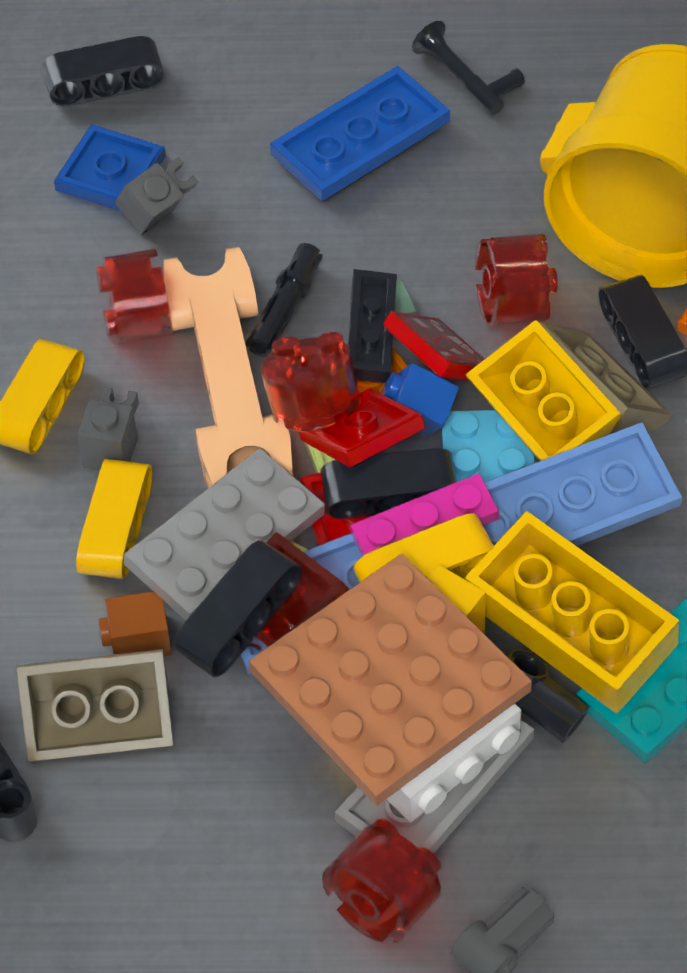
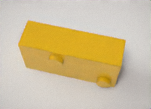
(574, 612)

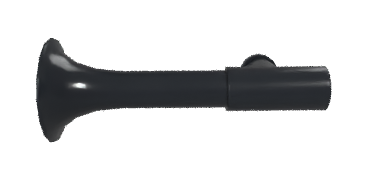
(431, 40)

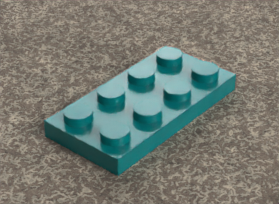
(657, 709)

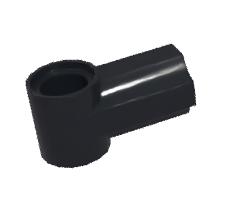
(548, 701)

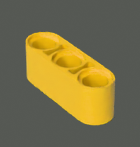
(38, 394)
(114, 518)
(452, 544)

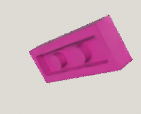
(425, 512)

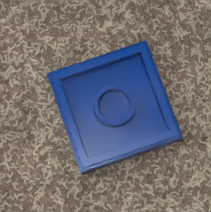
(105, 164)

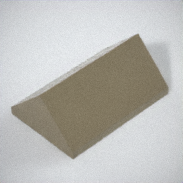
(612, 380)
(95, 705)

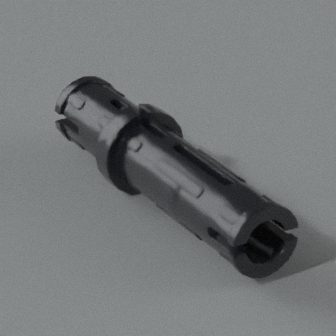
(291, 286)

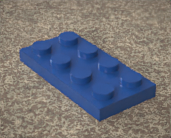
(359, 133)

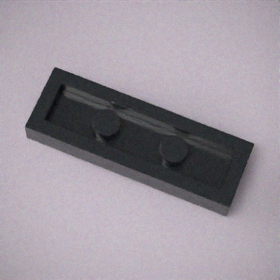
(367, 337)

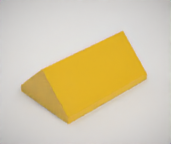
(543, 394)

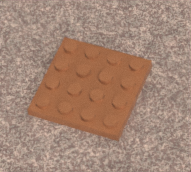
(389, 678)

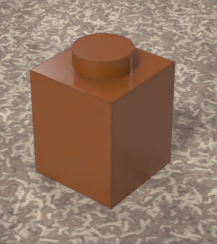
(135, 624)

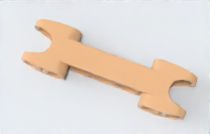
(213, 309)

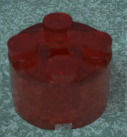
(515, 279)
(134, 296)
(310, 381)
(383, 882)

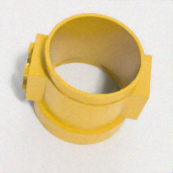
(604, 180)

